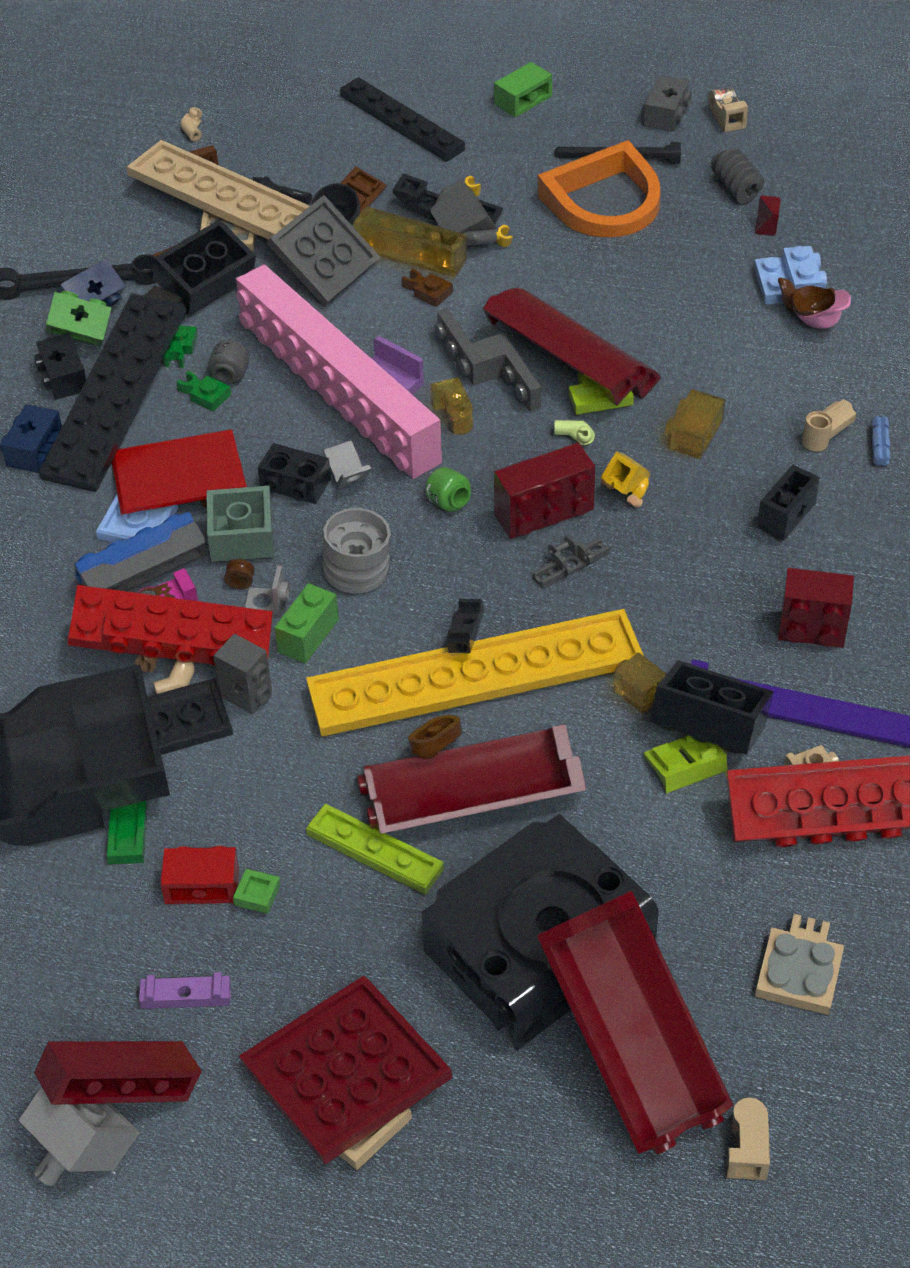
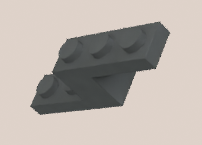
(488, 359)

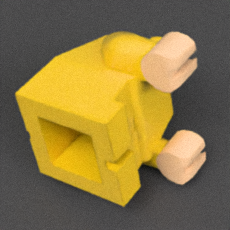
(626, 477)

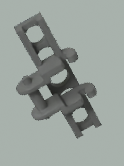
(559, 562)

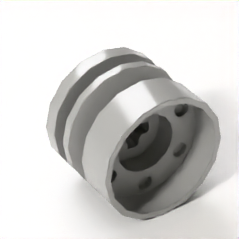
(356, 550)

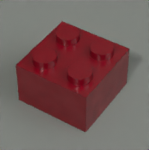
(816, 607)

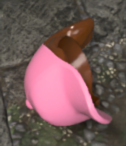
(814, 304)

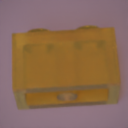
(695, 423)

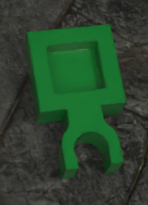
(181, 344)
(206, 392)

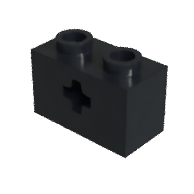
(61, 366)
(788, 502)

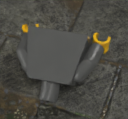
(462, 212)

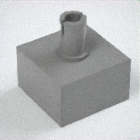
(77, 1136)

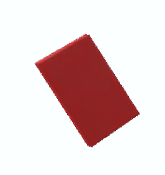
(176, 471)

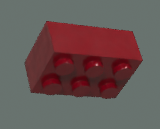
(544, 490)

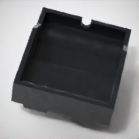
(76, 754)

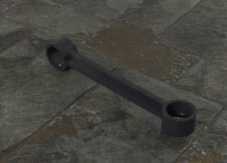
(54, 278)

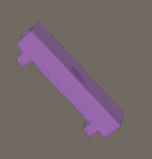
(168, 992)

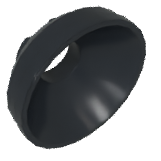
(341, 197)

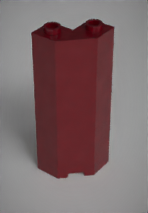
(636, 1023)

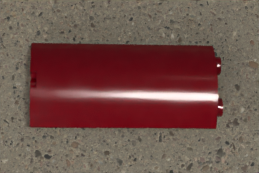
(572, 343)
(470, 779)

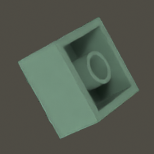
(240, 523)

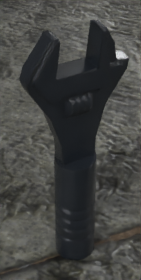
(301, 196)

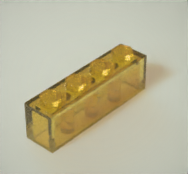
(413, 241)

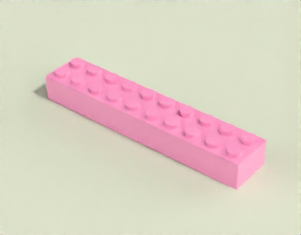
(340, 372)

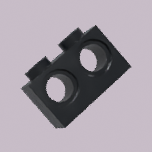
(294, 473)

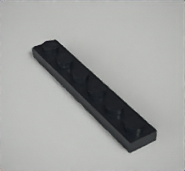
(402, 119)

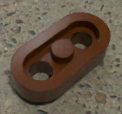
(434, 735)

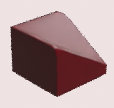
(768, 215)

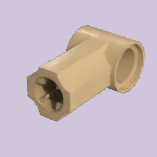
(825, 424)

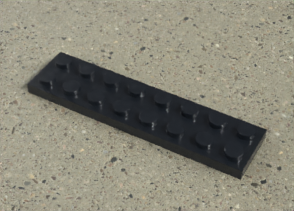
(112, 393)

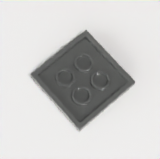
(323, 250)

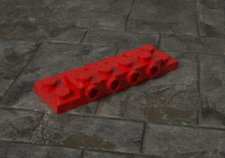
(161, 625)
(820, 801)

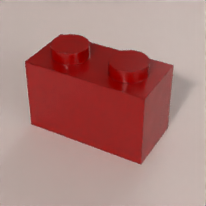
(199, 875)

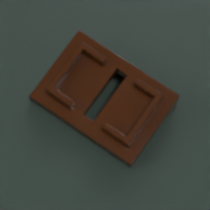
(365, 185)

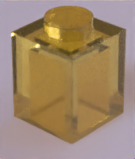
(637, 681)

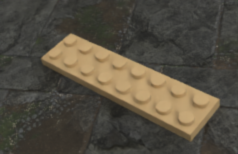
(215, 189)

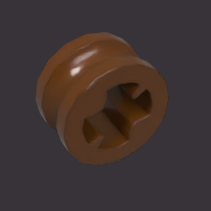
(239, 574)

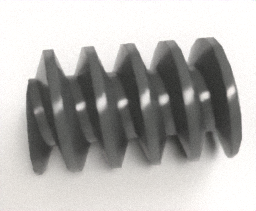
(737, 174)

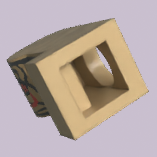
(726, 105)
(751, 1130)

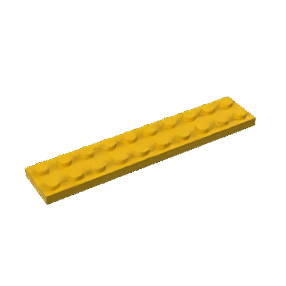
(492, 670)

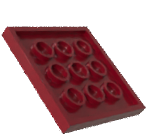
(345, 1068)

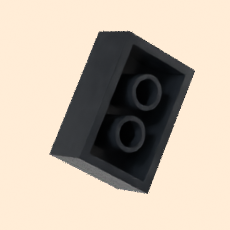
(203, 266)
(711, 707)

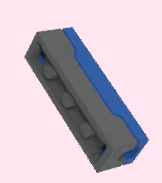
(143, 556)

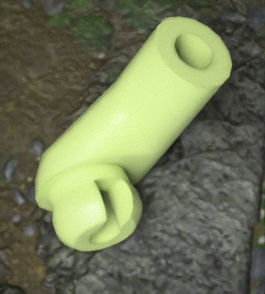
(577, 430)

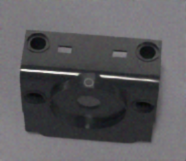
(487, 929)

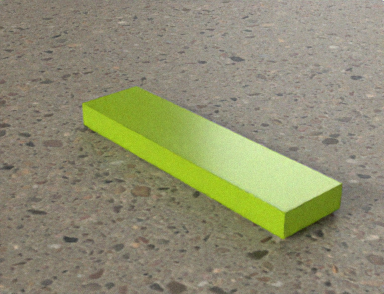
(375, 849)

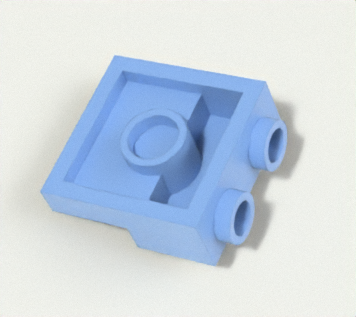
(796, 264)

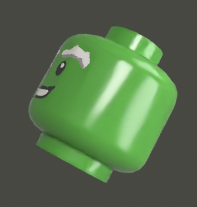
(448, 489)

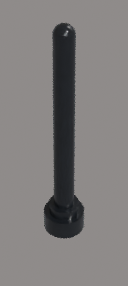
(669, 152)

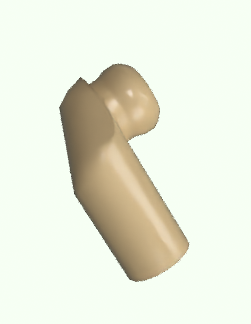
(191, 122)
(179, 677)

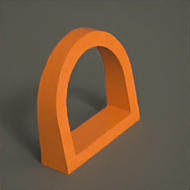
(622, 157)

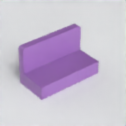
(399, 363)

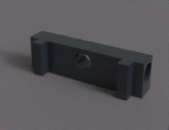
(465, 626)

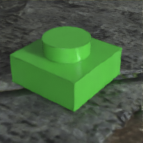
(257, 891)

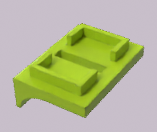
(676, 771)

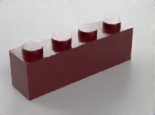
(116, 1072)

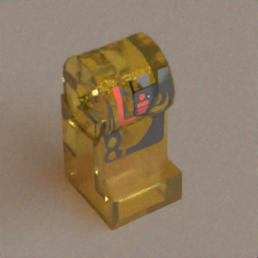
(455, 403)

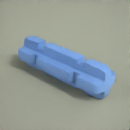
(880, 440)

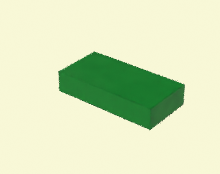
(127, 834)

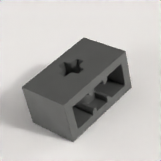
(667, 103)
(243, 674)

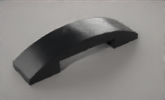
(415, 195)

